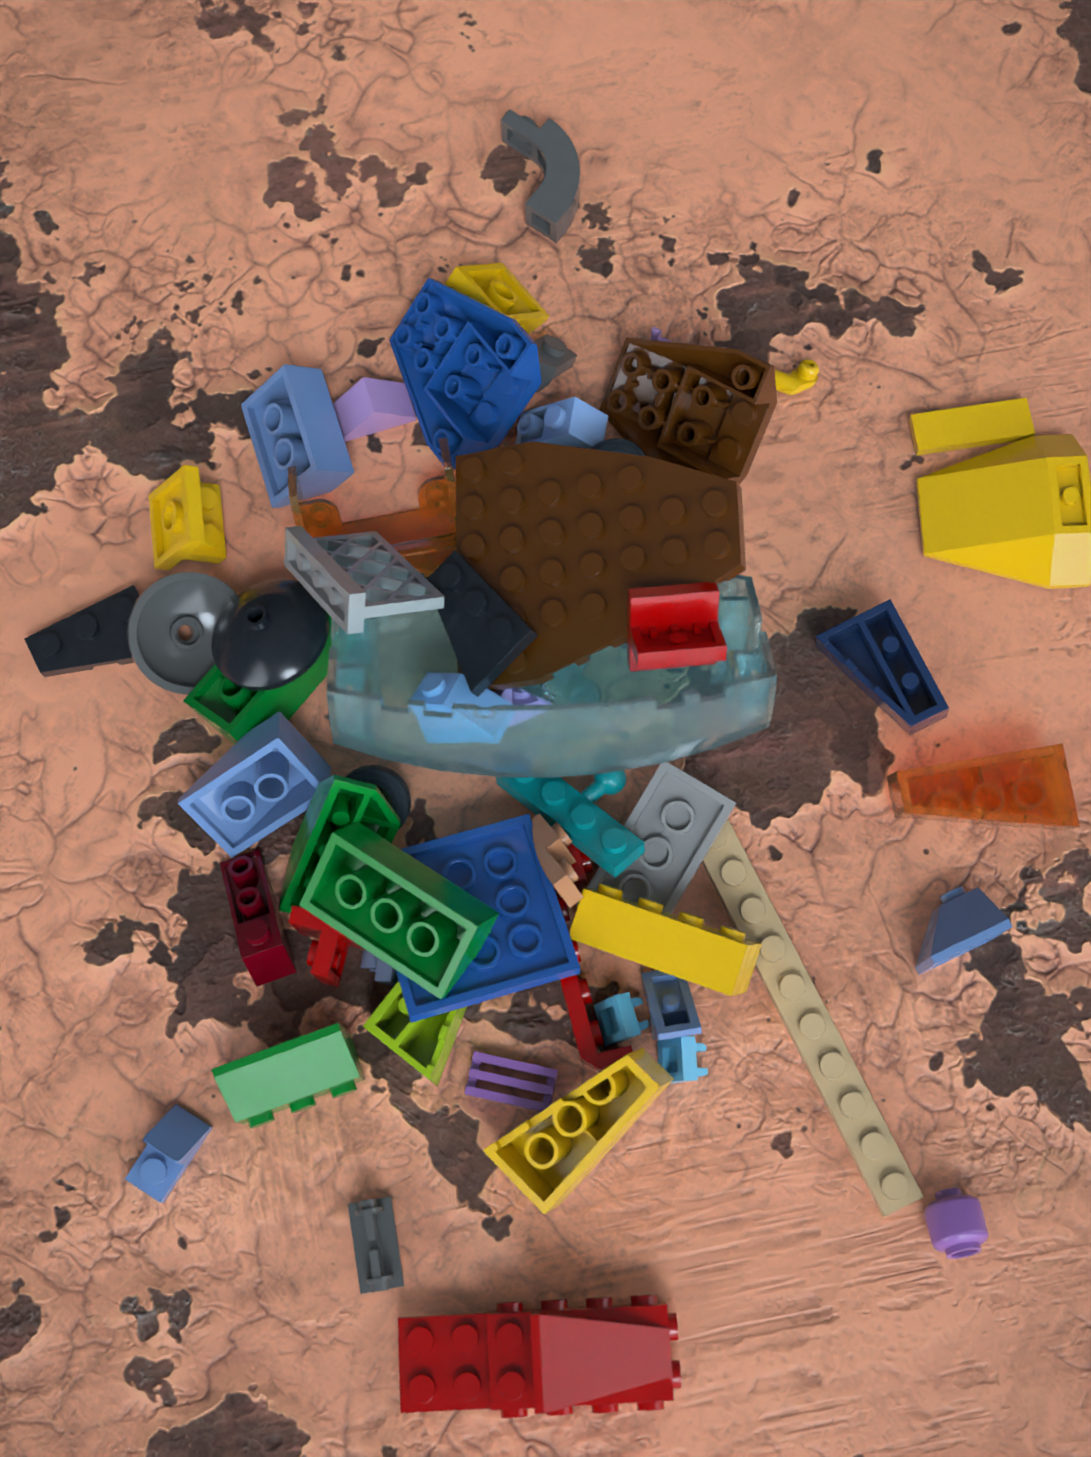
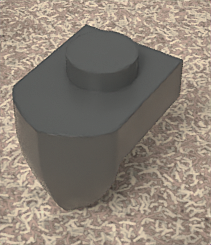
(553, 359)

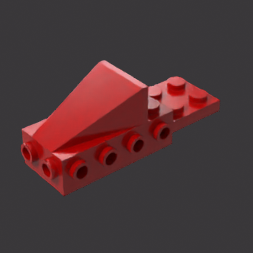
(540, 1358)

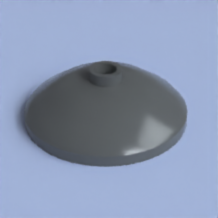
(154, 624)

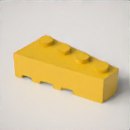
(665, 942)
(571, 1136)

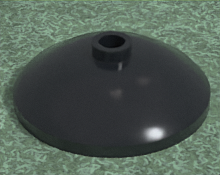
(269, 635)

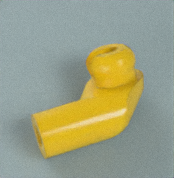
(799, 379)

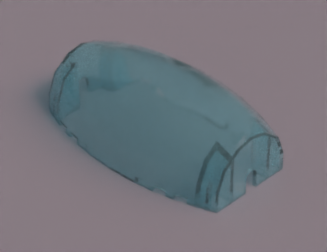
(638, 723)

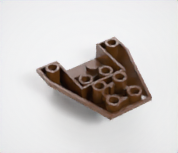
(692, 404)

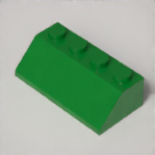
(239, 710)
(397, 908)

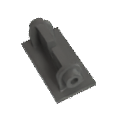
(375, 1245)

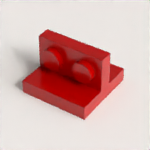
(674, 627)
(328, 953)

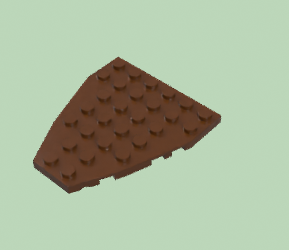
(579, 527)

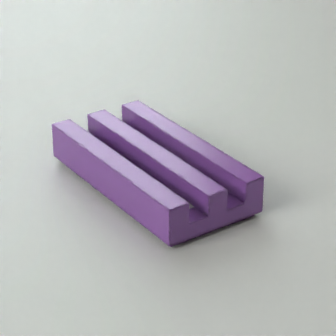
(475, 1074)

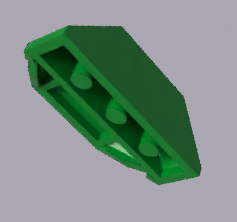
(333, 806)

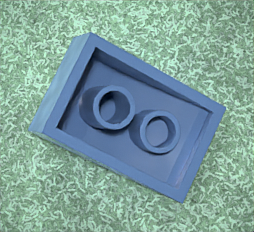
(256, 785)

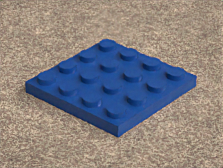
(530, 934)

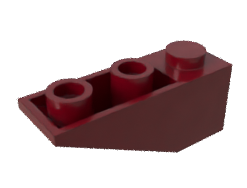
(257, 919)

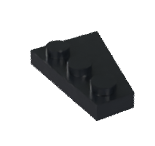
(478, 622)
(86, 638)

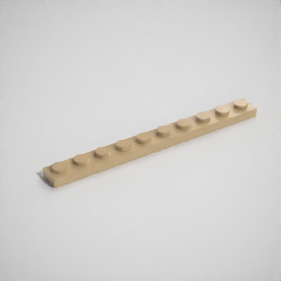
(811, 1027)

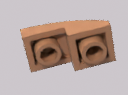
(555, 858)

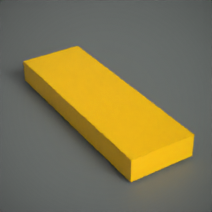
(971, 426)

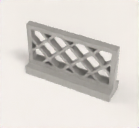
(347, 573)

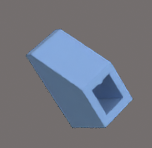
(563, 423)

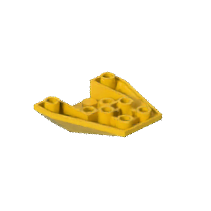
(1013, 512)

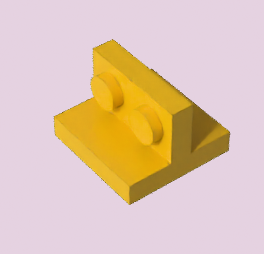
(186, 520)

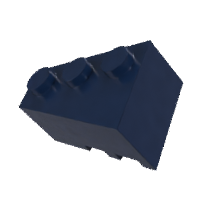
(886, 666)

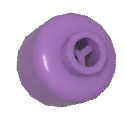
(956, 1223)

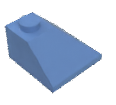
(959, 926)

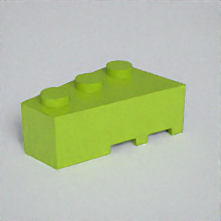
(420, 1043)

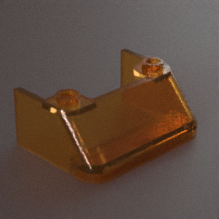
(419, 535)

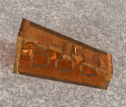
(1001, 789)

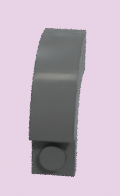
(558, 196)

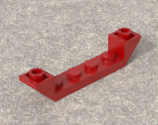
(578, 995)

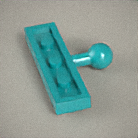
(583, 821)

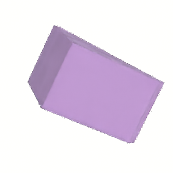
(373, 407)

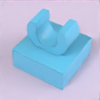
(618, 1018)
(680, 1058)

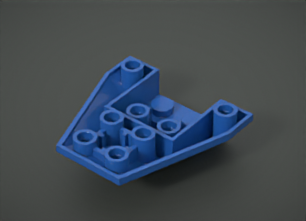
(464, 369)

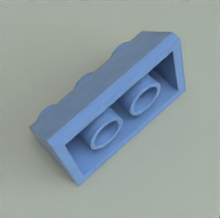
(298, 427)

